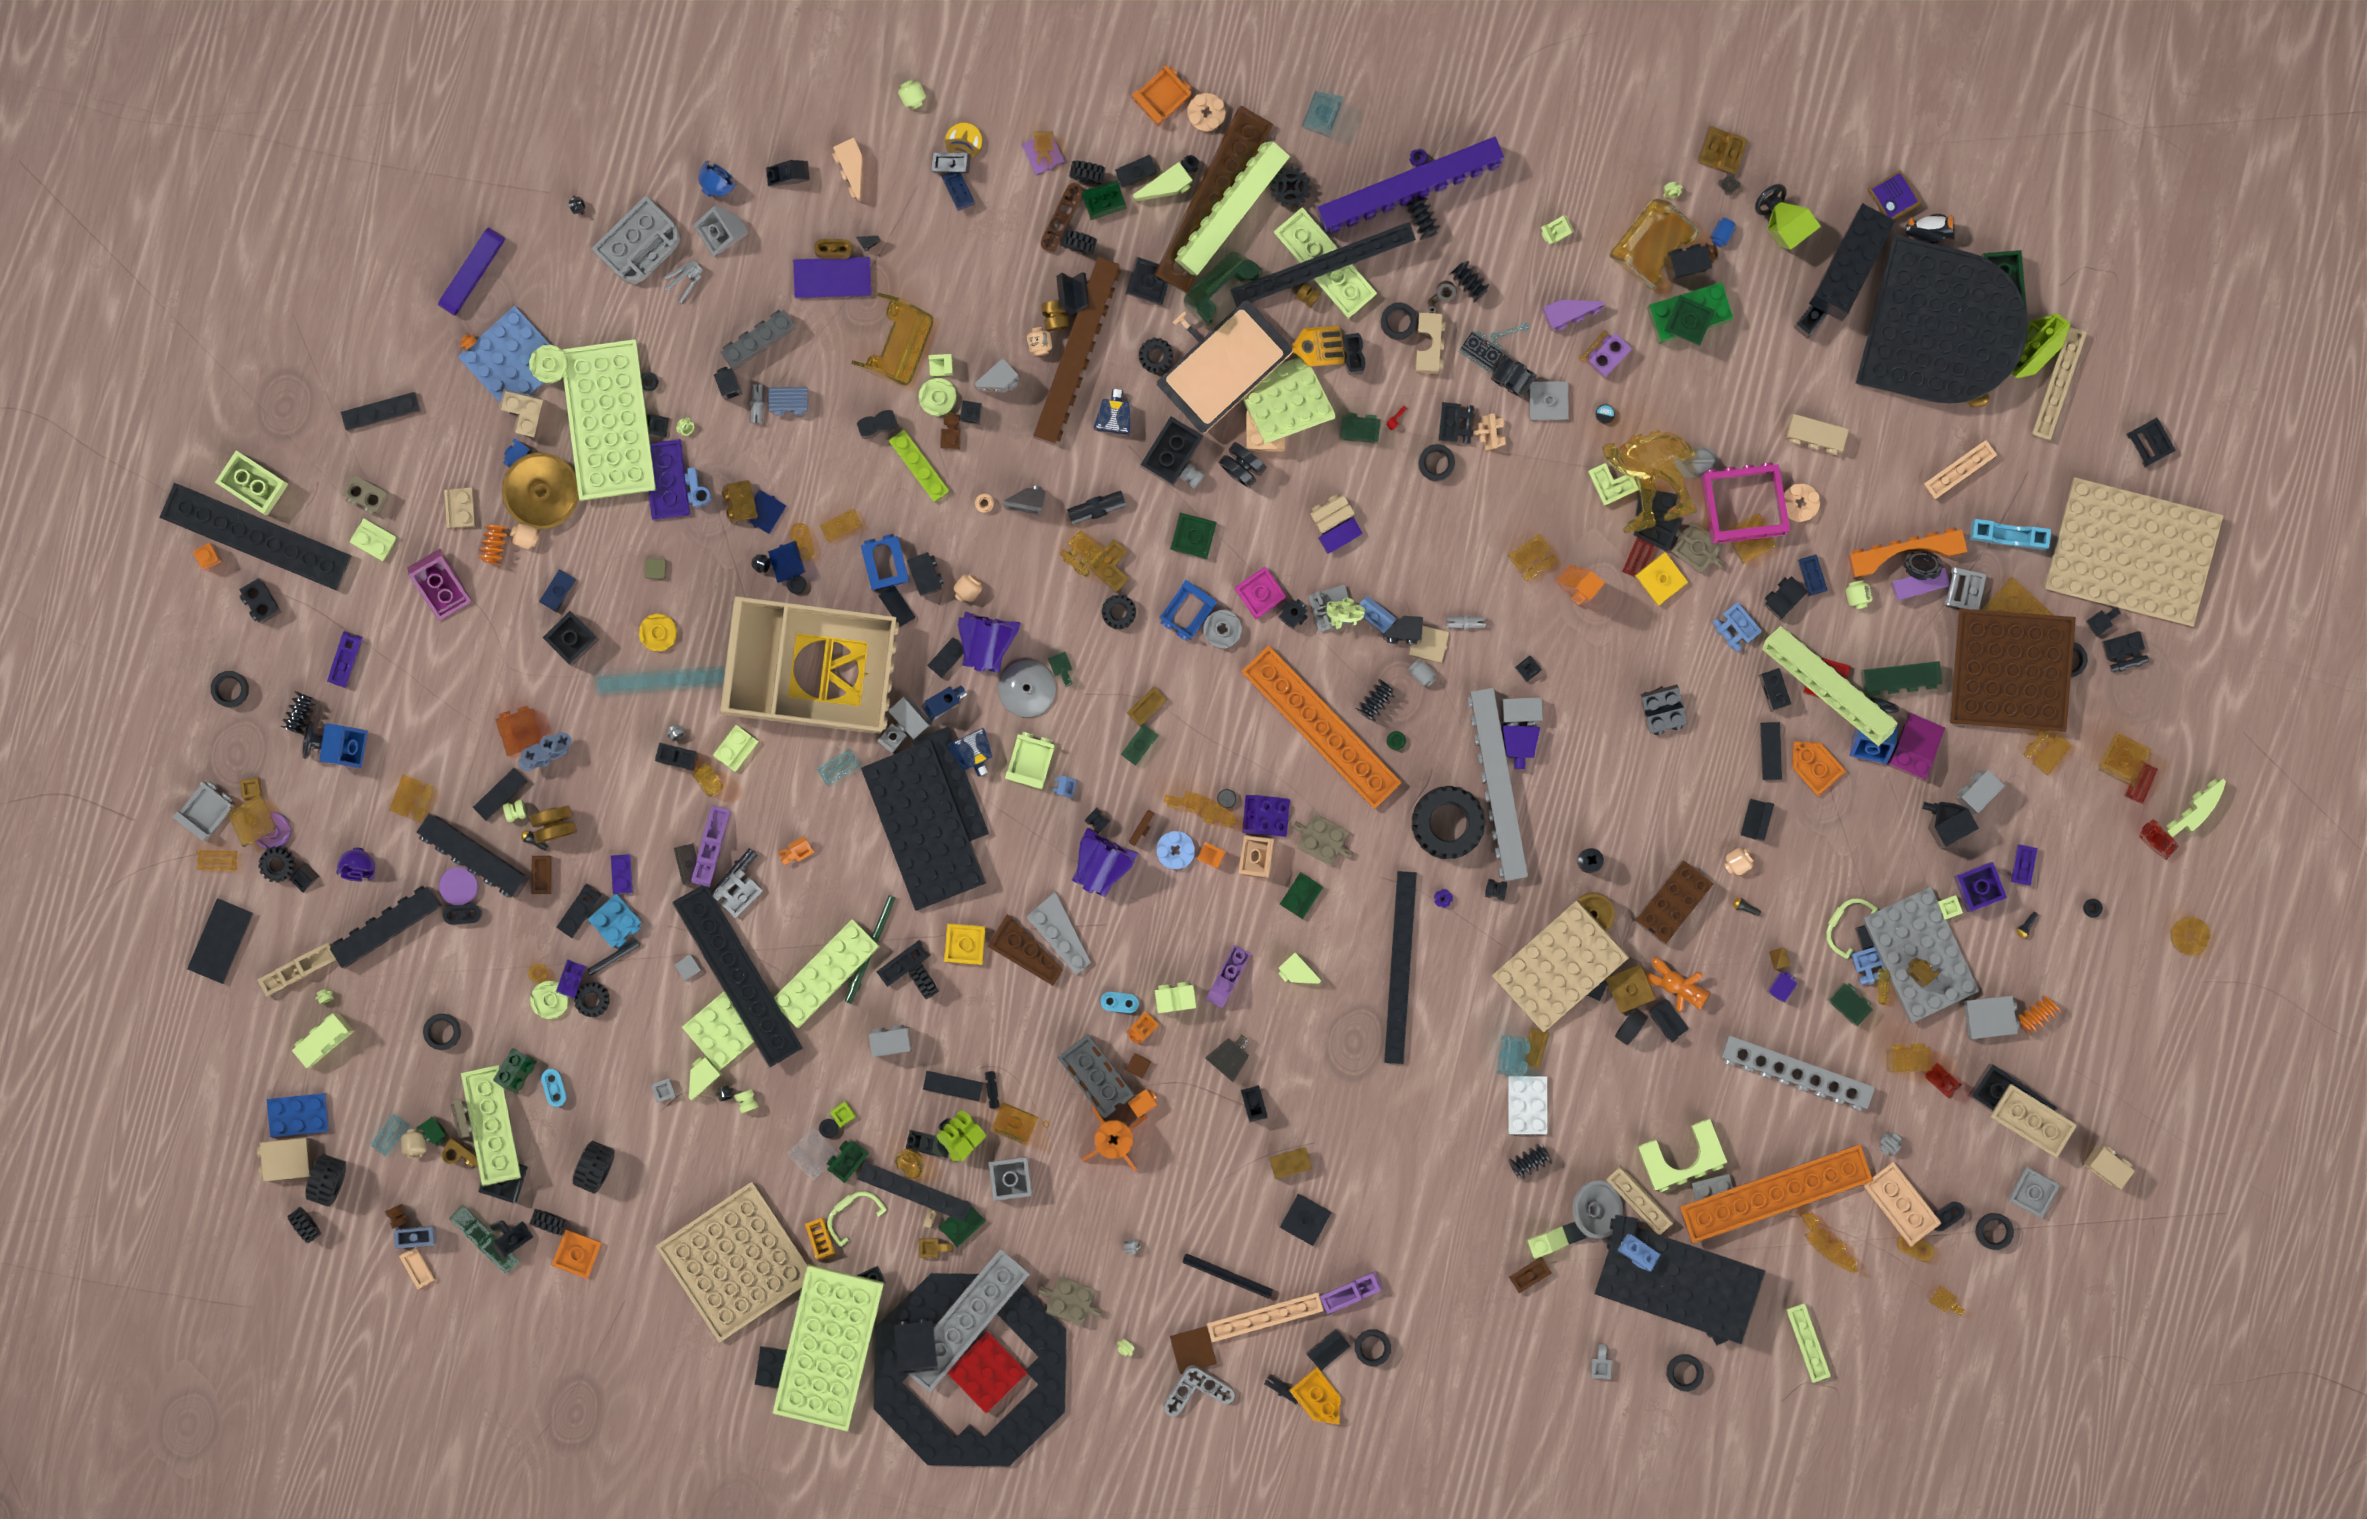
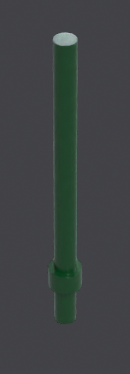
(855, 984)

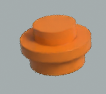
(467, 341)

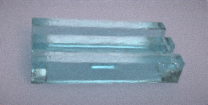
(824, 776)
(384, 1129)

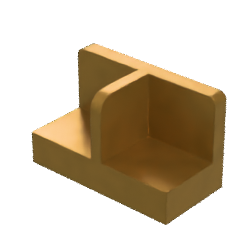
(1290, 1163)

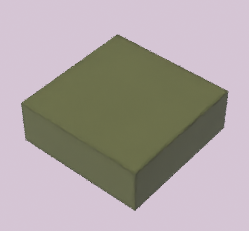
(656, 568)

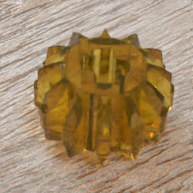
(708, 780)

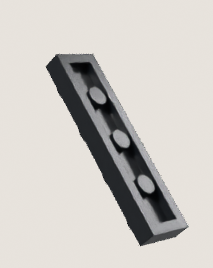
(380, 411)

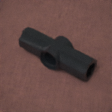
(1096, 507)

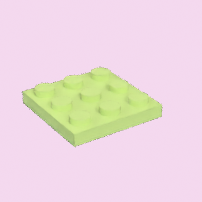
(719, 1032)

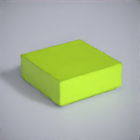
(842, 1114)

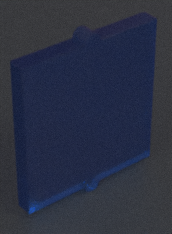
(767, 510)
(786, 561)

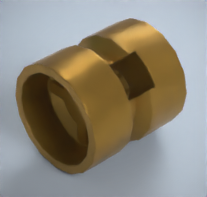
(1055, 316)

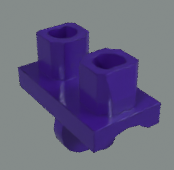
(570, 979)

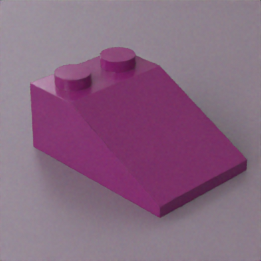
(439, 584)
(1916, 746)

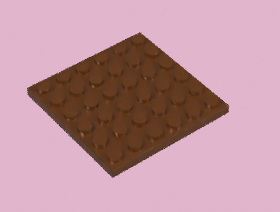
(2012, 670)

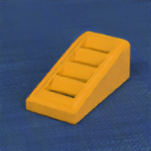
(826, 1255)

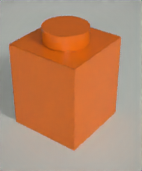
(207, 556)
(1143, 1102)

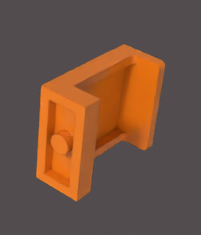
(1162, 95)

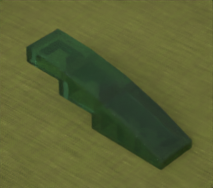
(481, 1237)

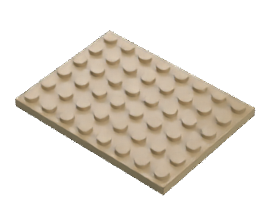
(2133, 551)

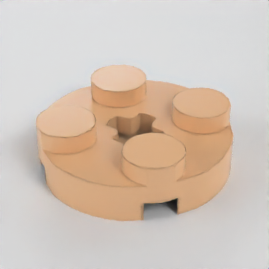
(1197, 118)
(1810, 497)

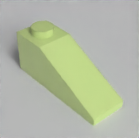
(1167, 184)

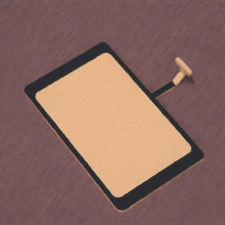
(1224, 365)

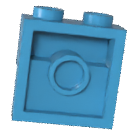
(615, 921)

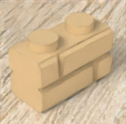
(1331, 514)

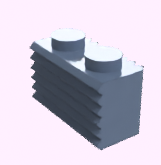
(788, 400)
(415, 1236)

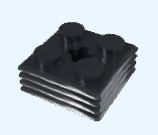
(508, 1191)

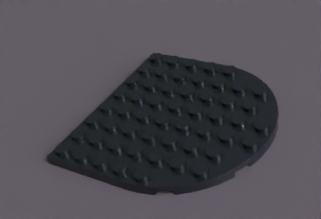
(1942, 325)

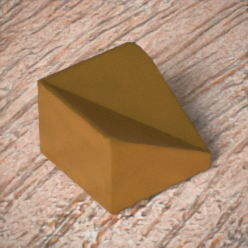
(1779, 958)

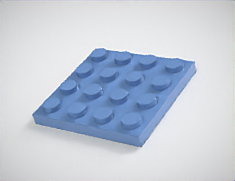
(503, 355)

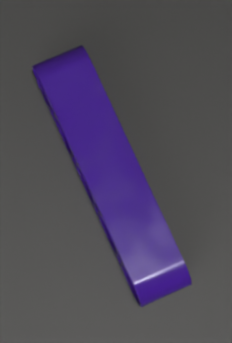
(471, 271)

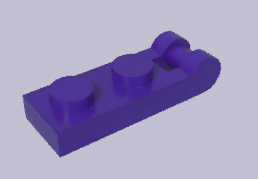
(344, 659)

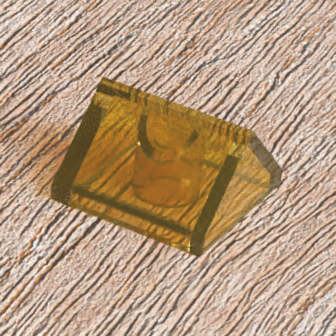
(1014, 1123)

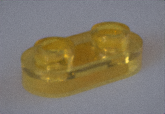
(803, 541)
(1914, 1251)

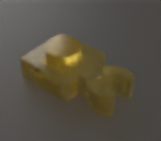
(1043, 143)

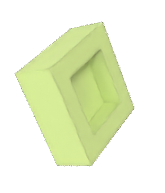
(1950, 907)

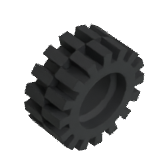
(1087, 172)
(1078, 242)
(1152, 344)
(1118, 600)
(271, 874)
(923, 981)
(603, 999)
(548, 1222)
(304, 1225)

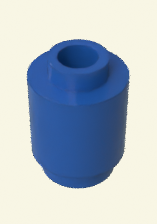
(1723, 232)

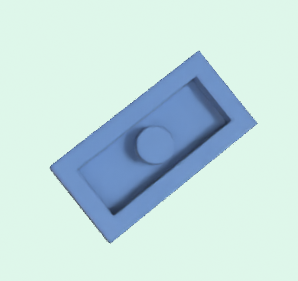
(1377, 615)

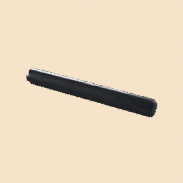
(1227, 1276)

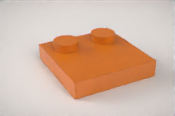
(576, 1253)

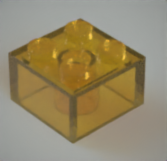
(2124, 759)
(1911, 1058)

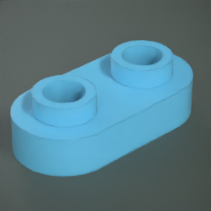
(1119, 1002)
(552, 1088)

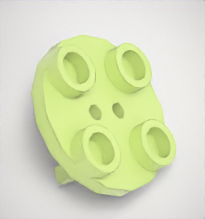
(1344, 612)

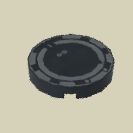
(1923, 565)

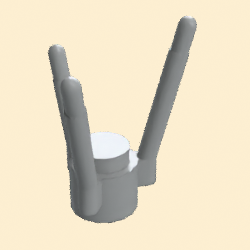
(691, 270)

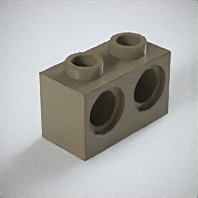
(367, 491)

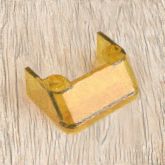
(904, 342)

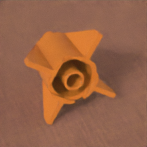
(1112, 1150)

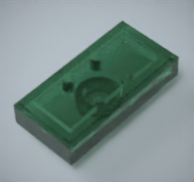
(1139, 745)

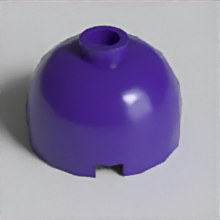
(356, 865)

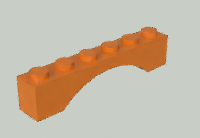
(1947, 545)

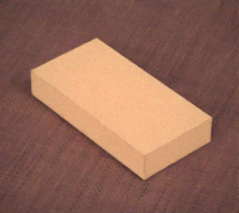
(417, 1267)

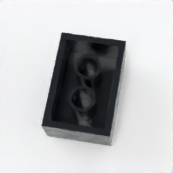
(1171, 451)

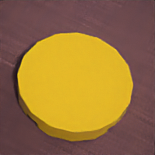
(658, 632)

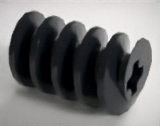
(1423, 218)
(1470, 281)
(1376, 700)
(298, 713)
(1598, 860)
(1530, 1161)

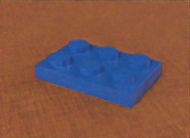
(297, 1115)

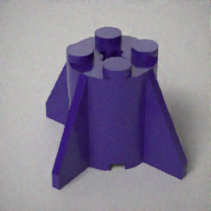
(985, 640)
(1101, 863)

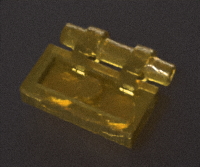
(1087, 549)
(1528, 553)
(2051, 754)
(405, 797)

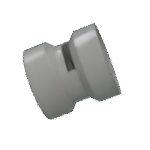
(1191, 475)

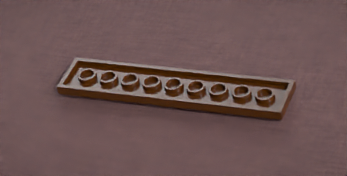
(1237, 147)

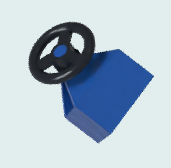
(336, 745)
(1865, 748)

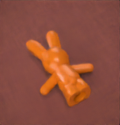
(1675, 983)

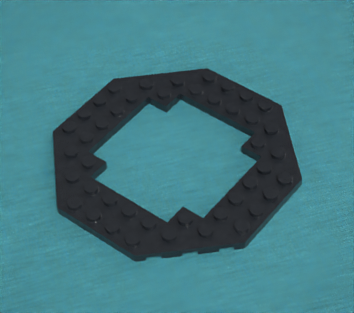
(1019, 1427)

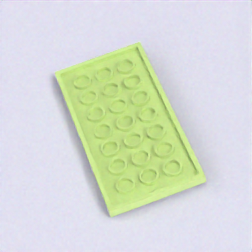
(608, 420)
(828, 1347)

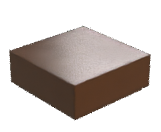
(1138, 1065)

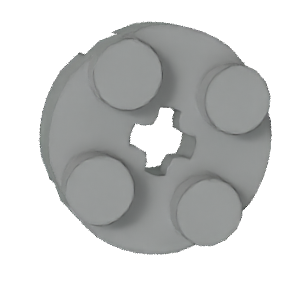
(1228, 638)

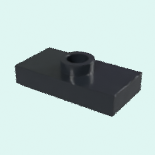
(1136, 171)

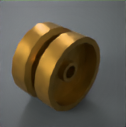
(552, 823)
(1600, 904)

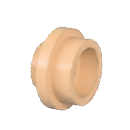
(980, 498)

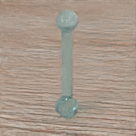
(1524, 327)

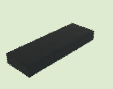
(1771, 751)
(500, 794)
(952, 1085)

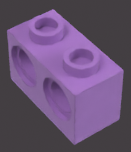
(1611, 357)

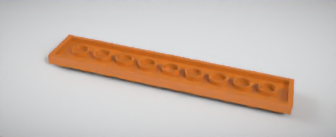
(1321, 727)
(1775, 1193)

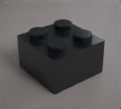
(1688, 262)
(570, 638)

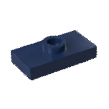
(958, 190)
(1812, 575)
(557, 590)

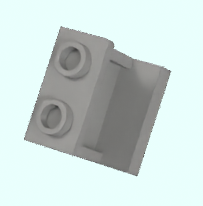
(204, 811)
(1991, 1017)

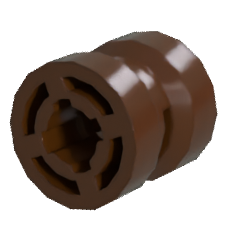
(395, 1212)

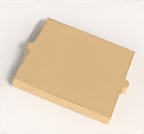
(1432, 645)

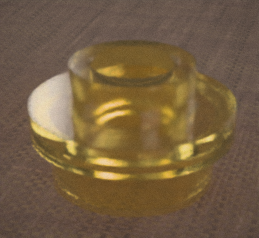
(531, 973)

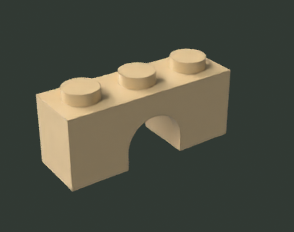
(1431, 326)

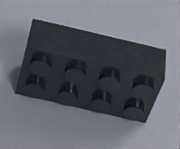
(1994, 1083)

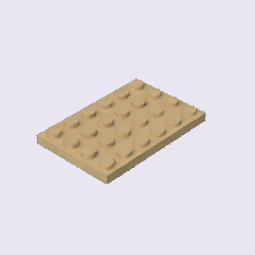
(1560, 966)

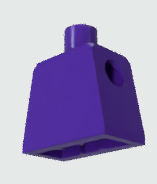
(1520, 743)

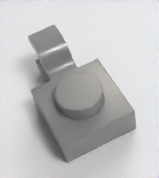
(1601, 1366)

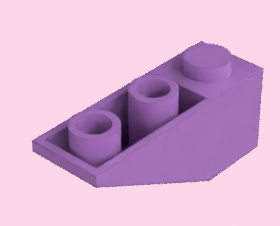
(1566, 311)
(1228, 976)

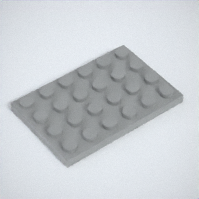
(1918, 930)

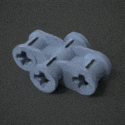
(548, 749)

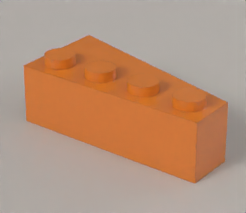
(1580, 584)

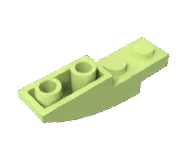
(2203, 805)

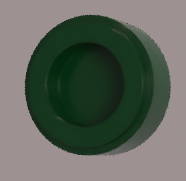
(1396, 740)

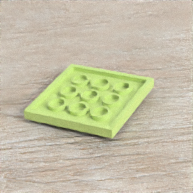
(1288, 401)

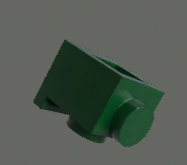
(433, 1131)

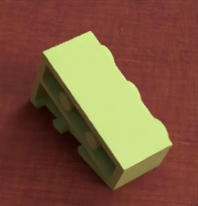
(322, 1039)

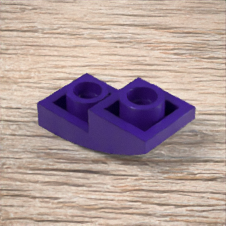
(1340, 535)

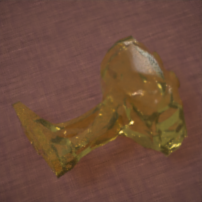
(1652, 457)

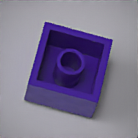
(1980, 887)

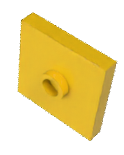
(1661, 578)
(964, 944)

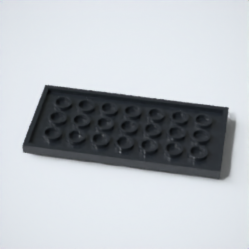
(923, 825)
(1685, 1286)

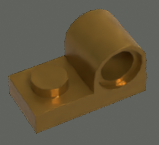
(462, 1151)

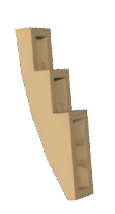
(296, 970)

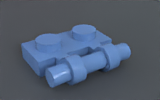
(1741, 622)
(1864, 962)

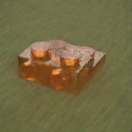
(518, 730)

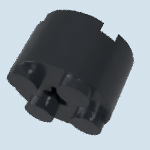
(1513, 376)

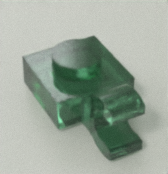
(1060, 666)

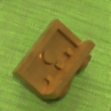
(739, 501)

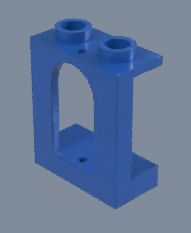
(867, 551)
(1167, 615)

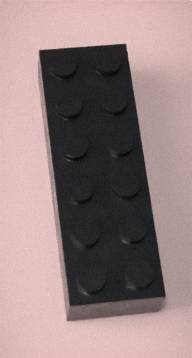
(1852, 262)
(473, 855)

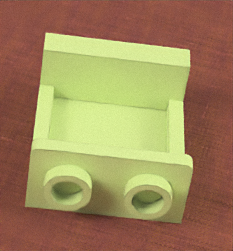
(1030, 760)

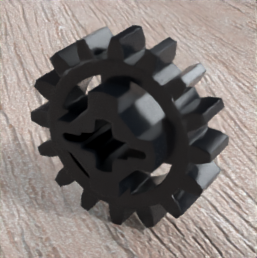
(1291, 181)

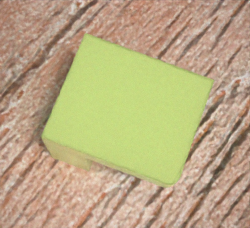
(941, 365)

